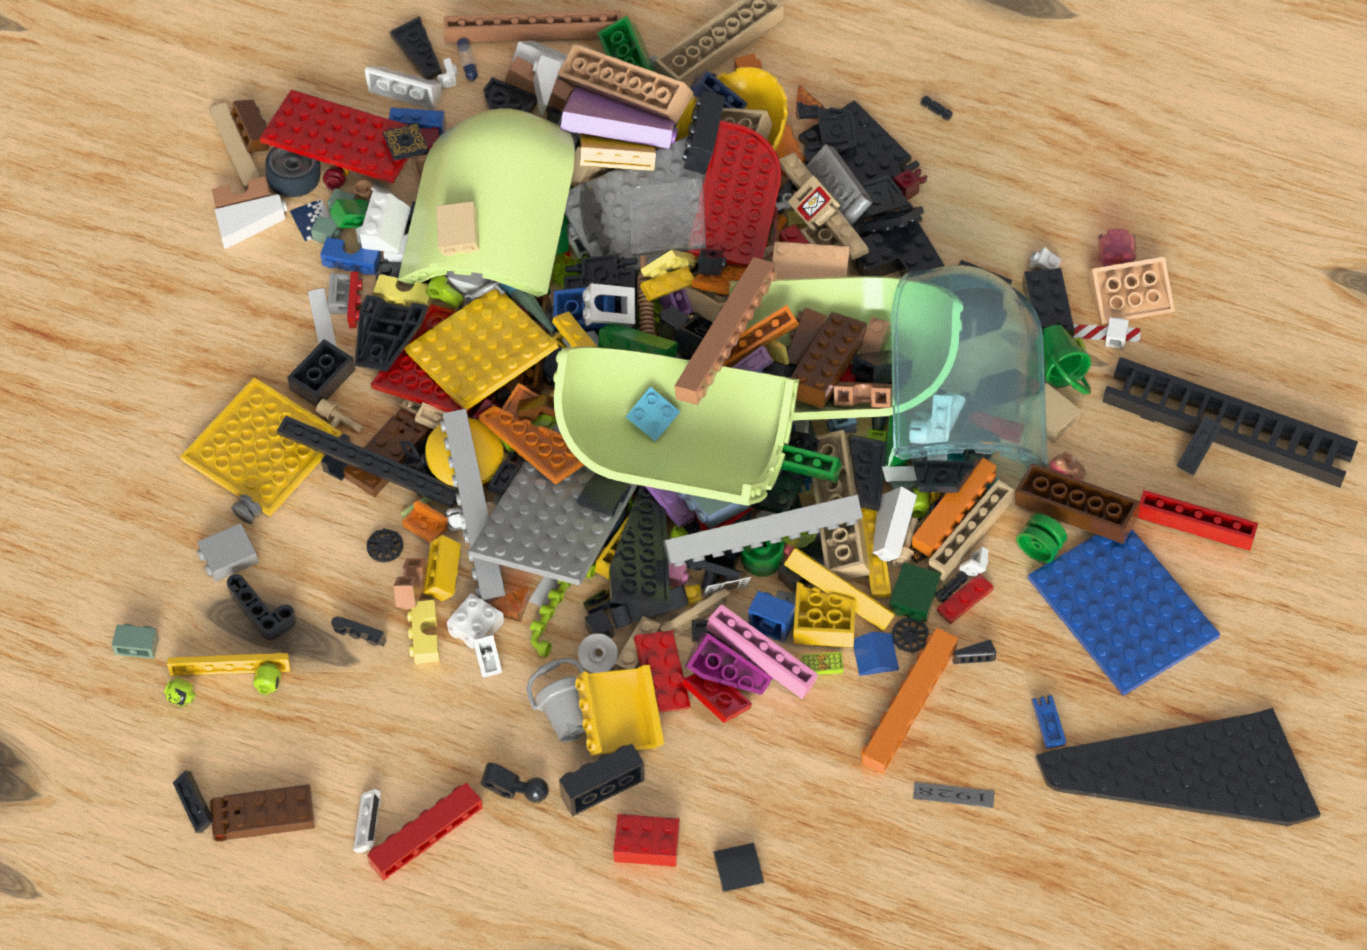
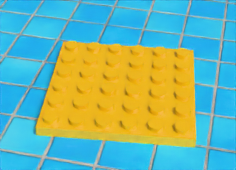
(480, 348)
(247, 453)

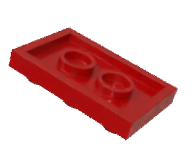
(719, 698)

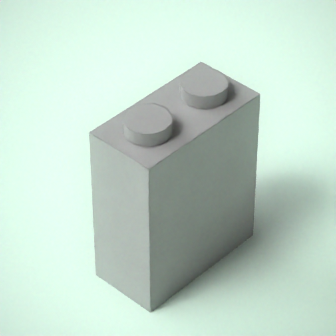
(227, 552)

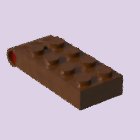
(386, 443)
(262, 813)

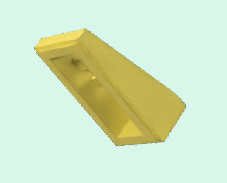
(778, 352)

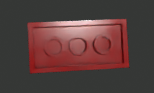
(661, 654)

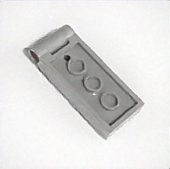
(840, 182)

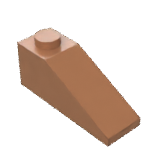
(875, 336)

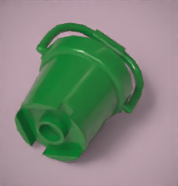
(1065, 360)

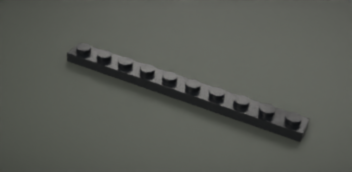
(368, 461)

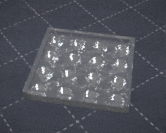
(667, 217)

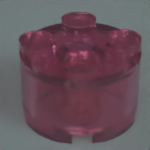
(1116, 247)

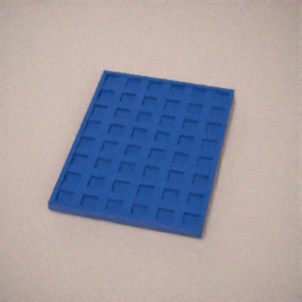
(1123, 609)

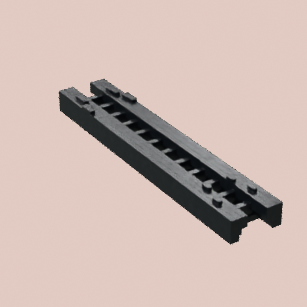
(1234, 409)

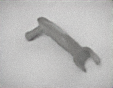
(484, 289)

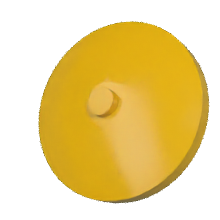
(486, 446)

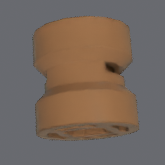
(363, 190)

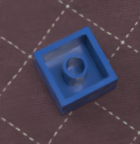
(771, 616)

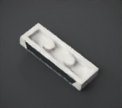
(367, 821)

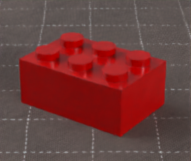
(646, 840)

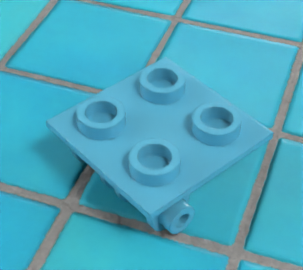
(652, 414)

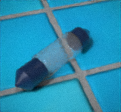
(467, 59)

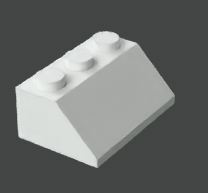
(532, 51)
(384, 223)

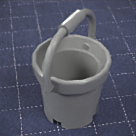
(559, 701)

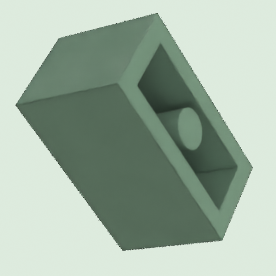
(135, 641)

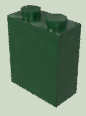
(914, 592)

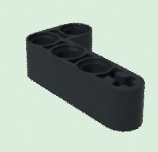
(256, 605)
(627, 614)

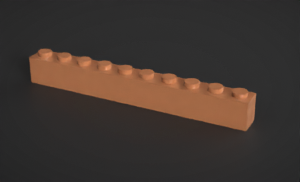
(528, 26)
(725, 331)

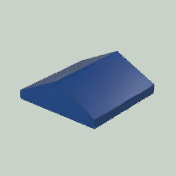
(875, 653)

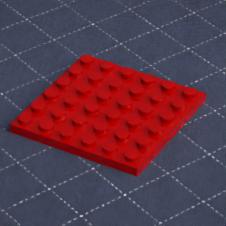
(409, 380)

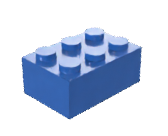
(572, 301)

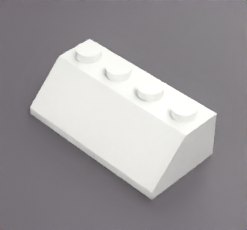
(403, 87)

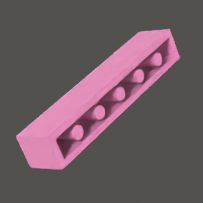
(761, 651)

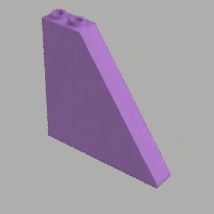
(606, 117)

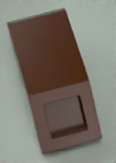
(531, 407)

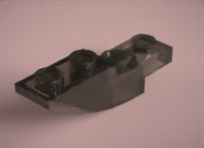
(591, 219)

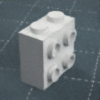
(474, 620)

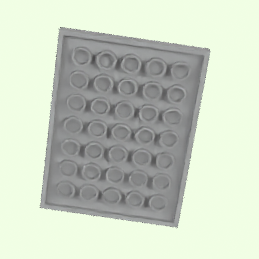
(613, 194)
(544, 528)

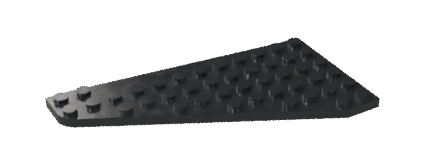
(1212, 767)

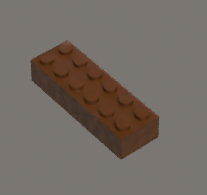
(828, 358)
(1077, 503)

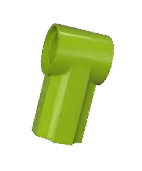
(441, 290)

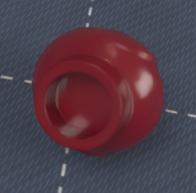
(335, 177)

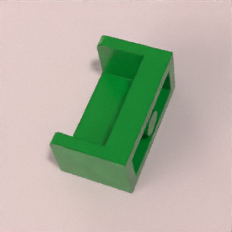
(349, 212)

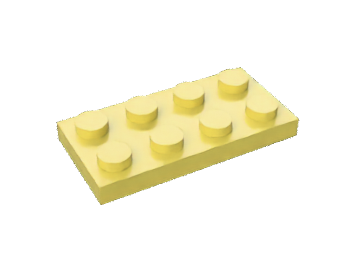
(670, 262)

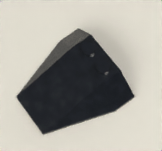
(385, 331)

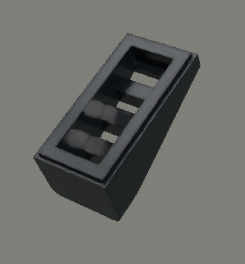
(975, 653)

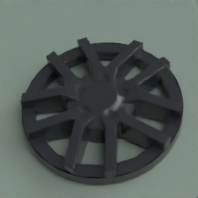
(384, 545)
(909, 635)

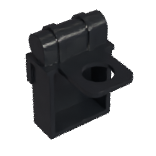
(416, 458)

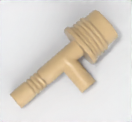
(328, 410)
(906, 553)

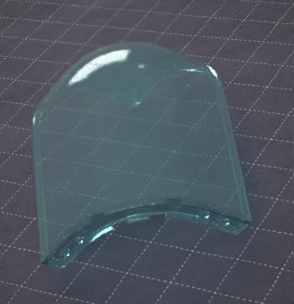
(966, 367)

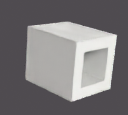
(1117, 333)

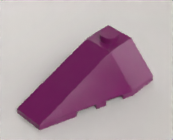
(720, 664)

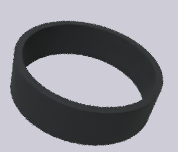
(780, 369)

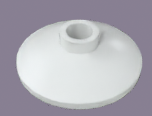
(588, 657)

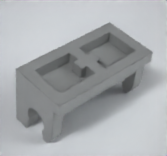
(338, 293)

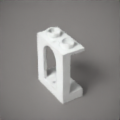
(592, 314)

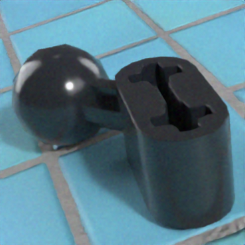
(508, 784)

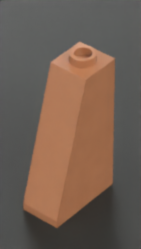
(521, 76)

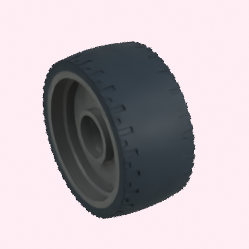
(291, 173)

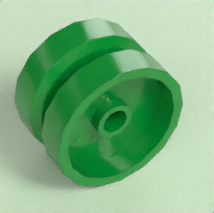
(1041, 538)
(764, 559)

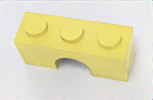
(388, 289)
(424, 646)

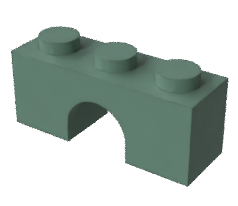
(327, 227)

